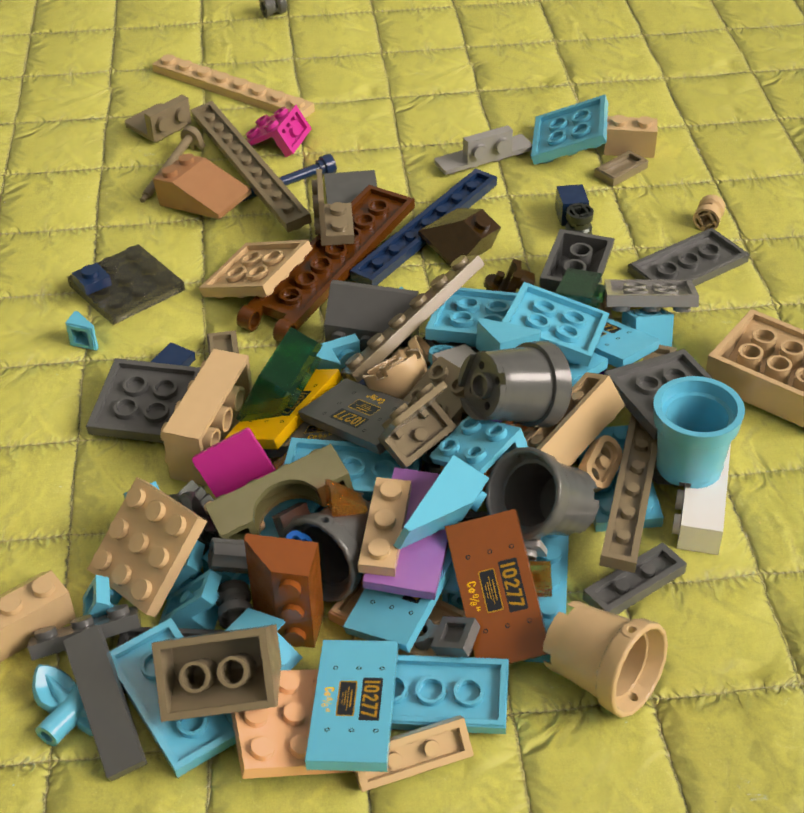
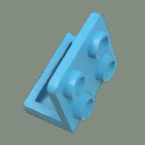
(479, 443)

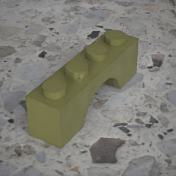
(303, 479)

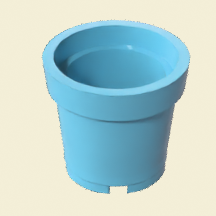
(695, 429)

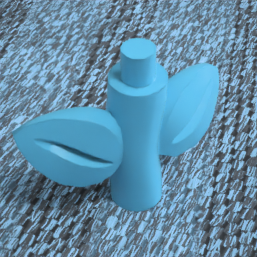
(61, 698)

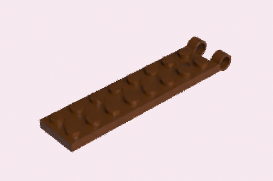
(307, 287)

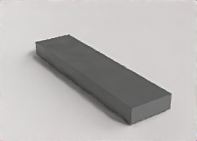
(104, 703)

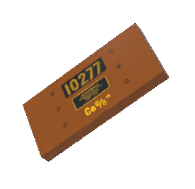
(498, 586)

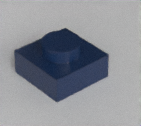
(91, 278)

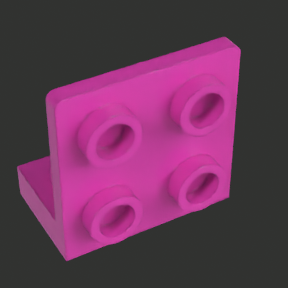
(285, 126)
(233, 463)

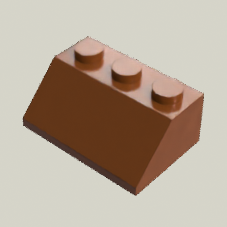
(287, 585)

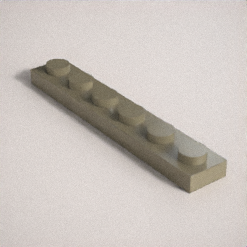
(406, 323)

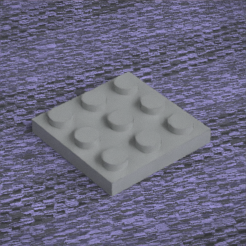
(650, 294)

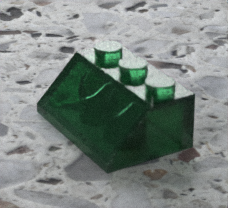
(281, 377)

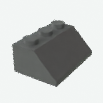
(575, 251)
(364, 310)

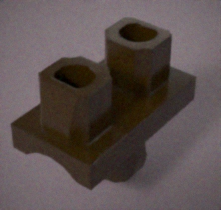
(513, 280)

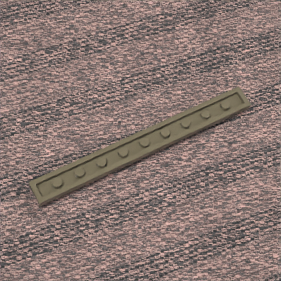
(251, 167)
(631, 494)

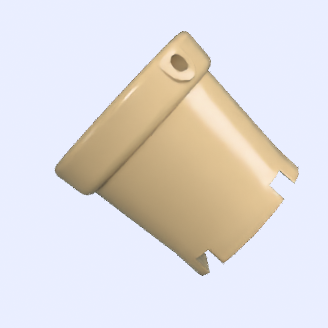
(607, 655)

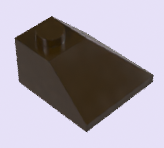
(461, 233)

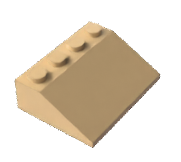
(763, 365)

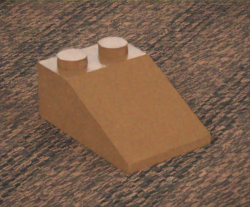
(199, 187)

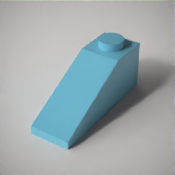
(446, 502)

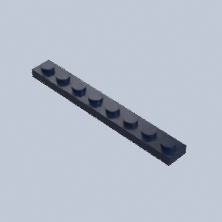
(407, 241)

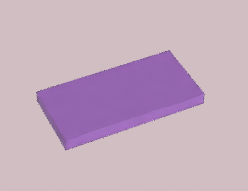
(418, 563)

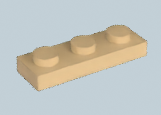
(383, 526)
(420, 752)

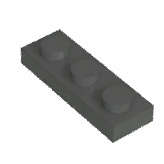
(624, 588)
(116, 621)

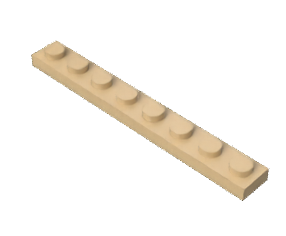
(228, 85)

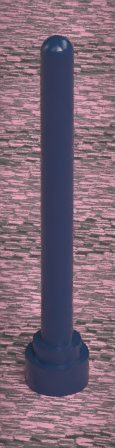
(324, 162)

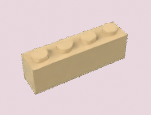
(590, 410)

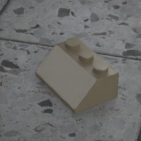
(217, 672)

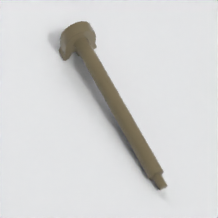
(189, 136)

